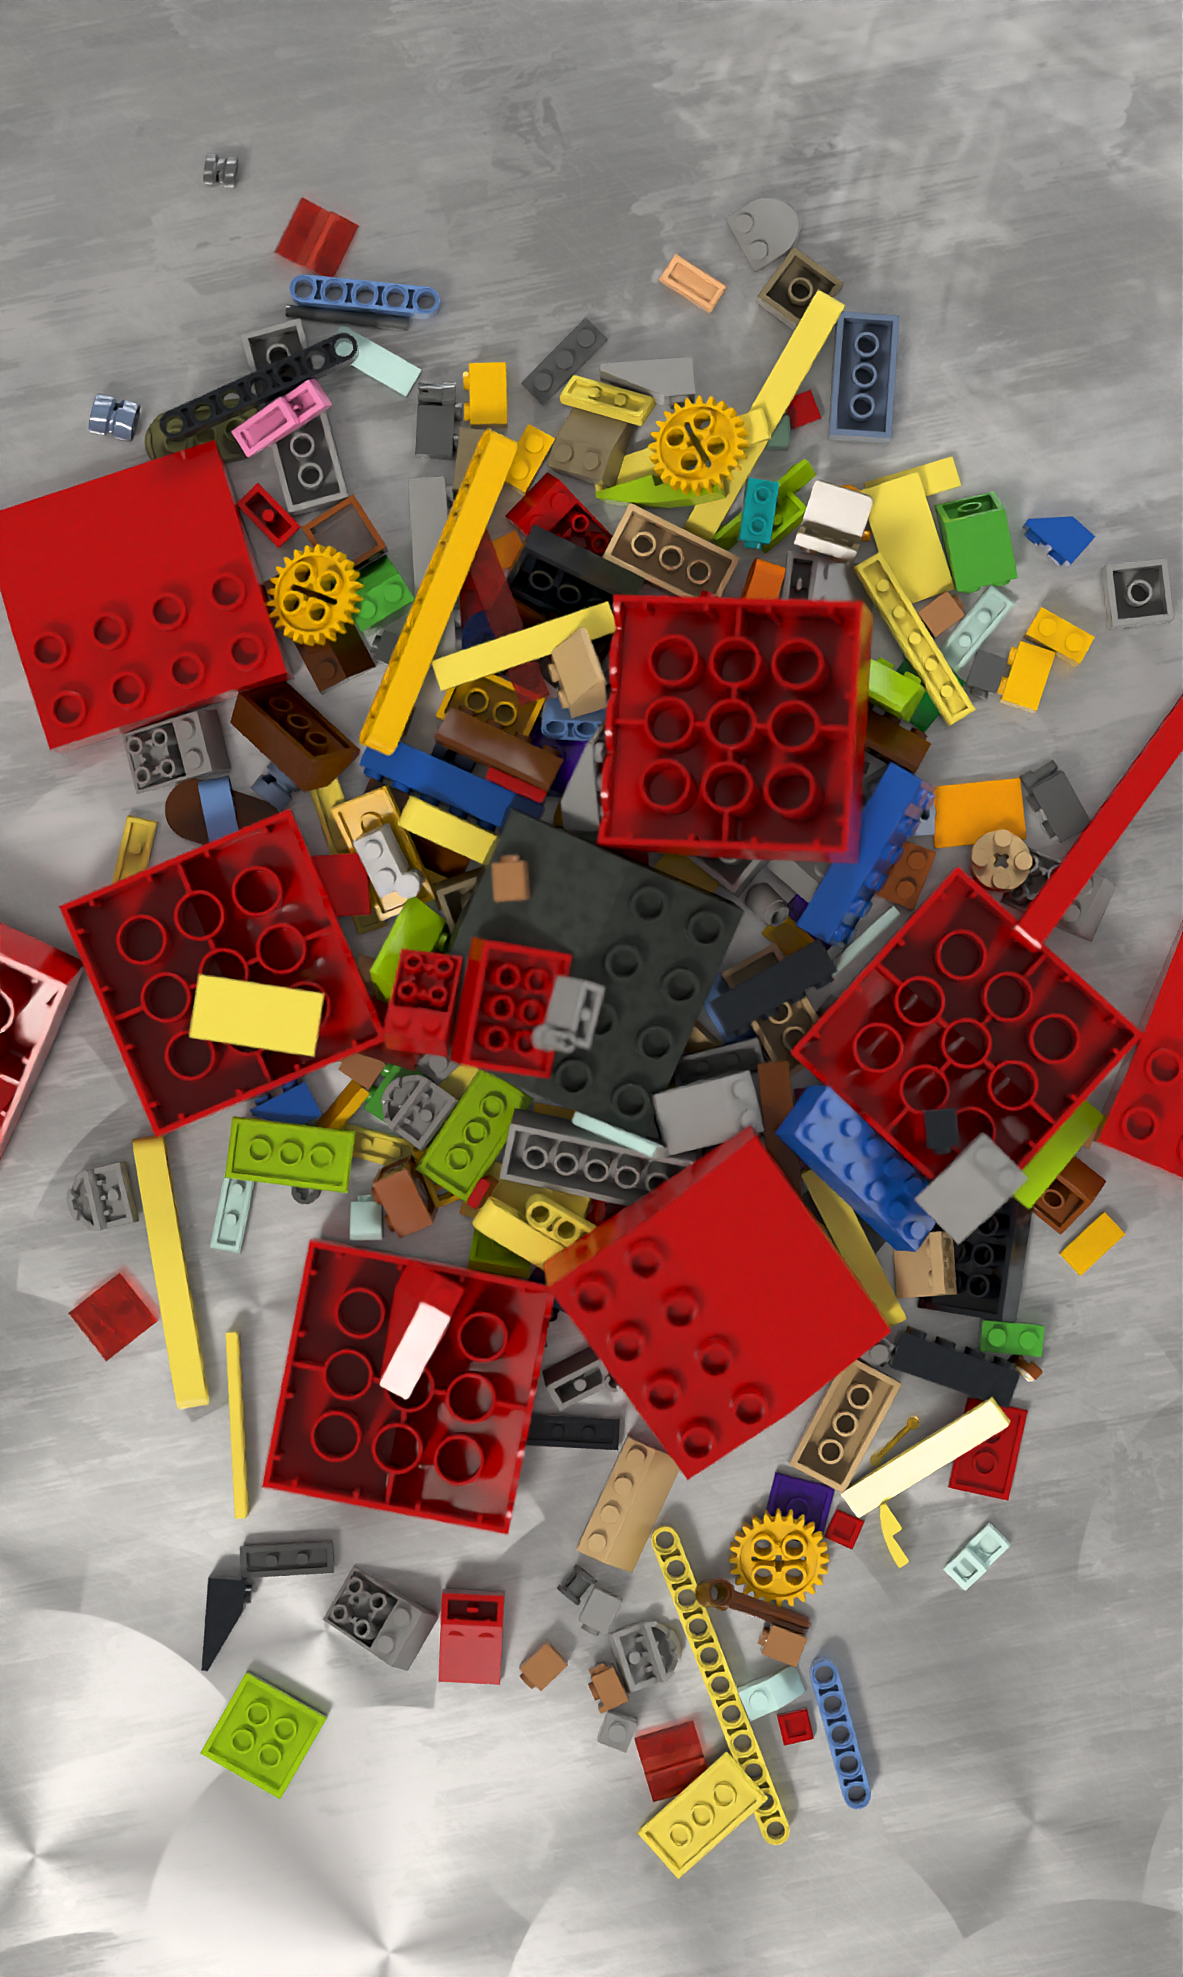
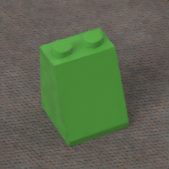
(977, 542)
(384, 597)

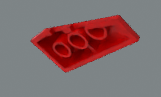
(417, 1319)

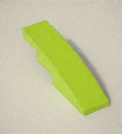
(651, 493)
(1057, 1153)

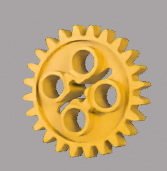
(723, 430)
(304, 622)
(778, 1532)

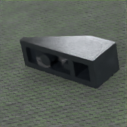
(224, 1606)

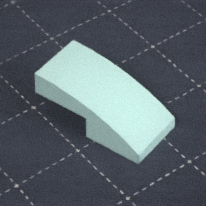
(977, 1556)

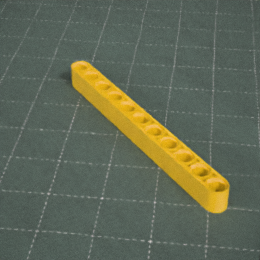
(438, 592)

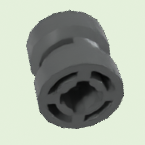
(220, 170)

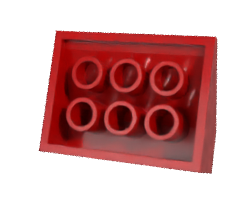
(503, 1003)

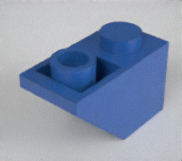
(1061, 536)
(293, 1106)

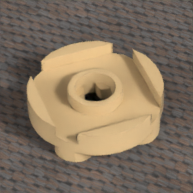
(1001, 844)

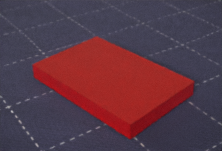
(516, 786)
(992, 1463)

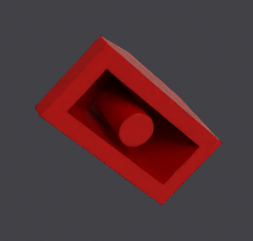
(268, 515)

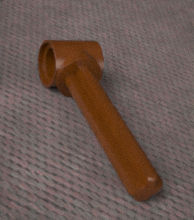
(729, 1598)

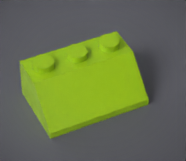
(893, 691)
(414, 929)

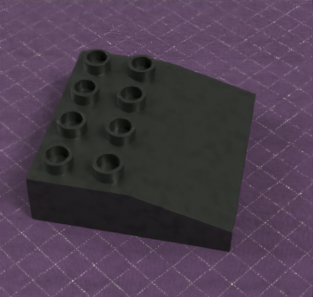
(629, 931)

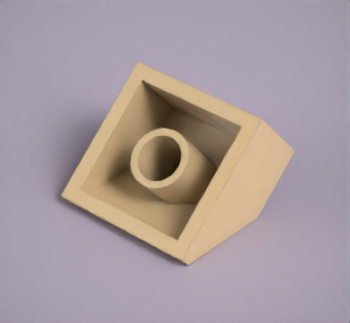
(578, 675)

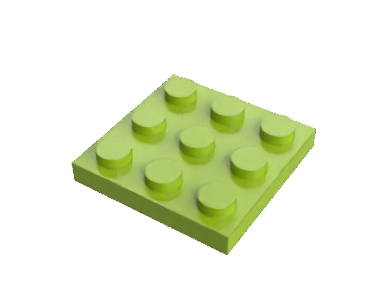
(263, 1735)

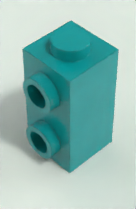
(757, 513)

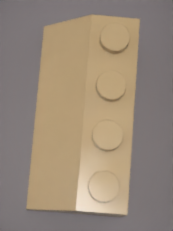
(628, 1504)

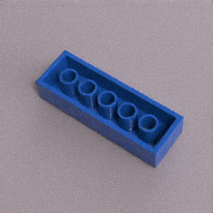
(445, 785)
(884, 827)
(858, 1166)

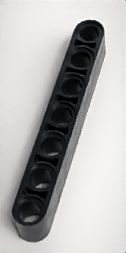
(243, 387)

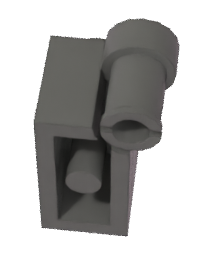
(436, 421)
(1056, 801)

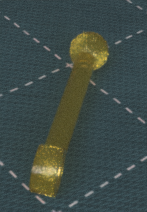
(912, 1423)

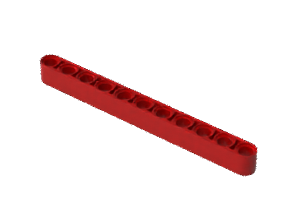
(1101, 832)

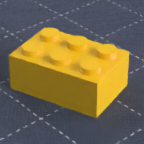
(493, 699)

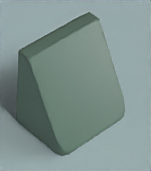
(781, 437)

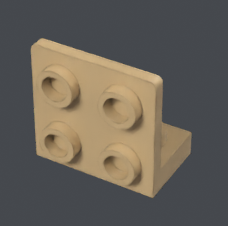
(928, 1270)

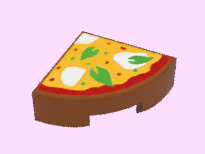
(1028, 1371)

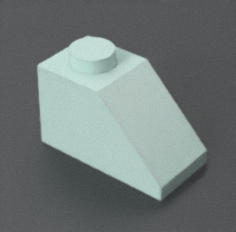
(366, 1219)
(770, 1692)

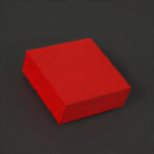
(803, 410)
(482, 1192)
(844, 1528)
(795, 1726)

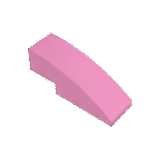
(282, 417)

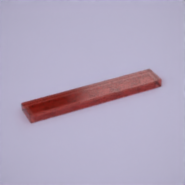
(504, 617)

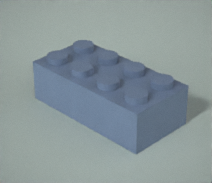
(863, 377)

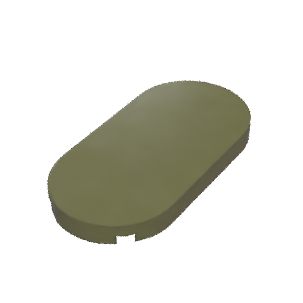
(220, 433)

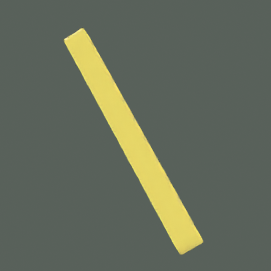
(711, 1670)

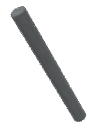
(347, 317)

